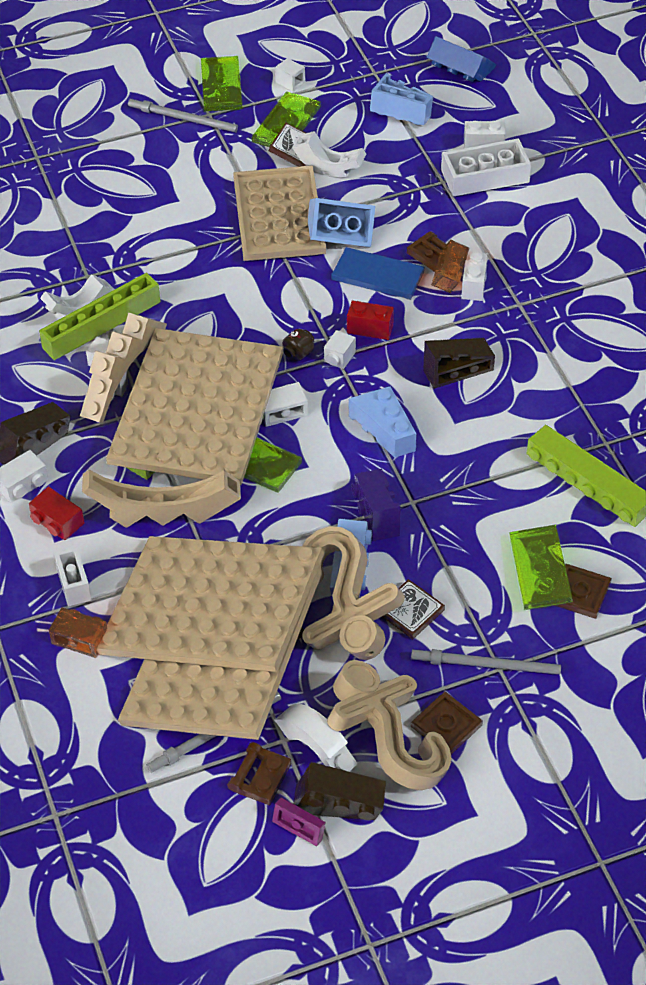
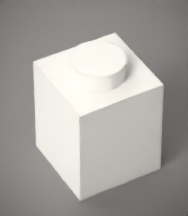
(290, 74)
(339, 349)

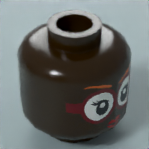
(298, 344)

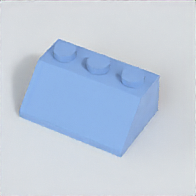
(341, 222)

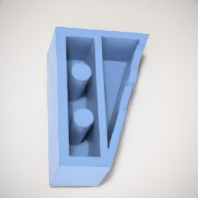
(401, 102)
(385, 419)

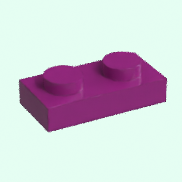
(298, 821)

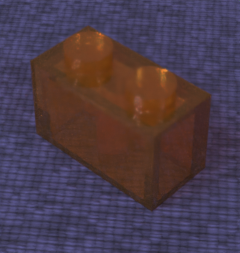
(450, 266)
(77, 631)

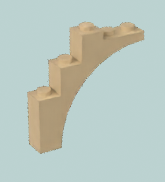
(110, 367)
(162, 504)

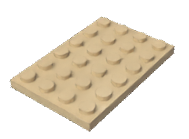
(275, 212)

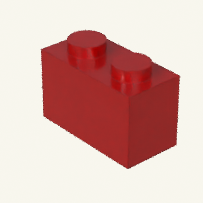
(370, 320)
(56, 513)

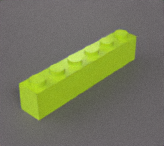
(99, 316)
(588, 474)

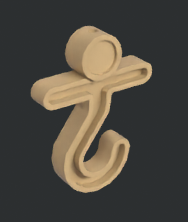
(351, 616)
(368, 700)

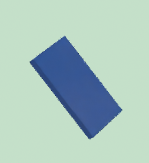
(378, 273)

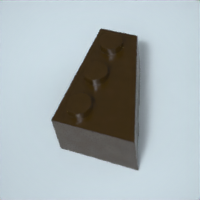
(456, 360)
(32, 431)
(339, 793)

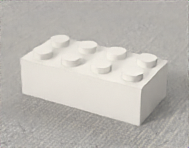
(485, 167)

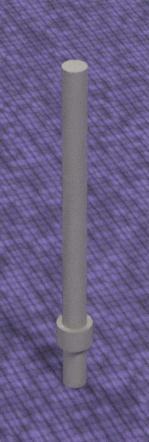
(148, 107)
(436, 657)
(172, 754)

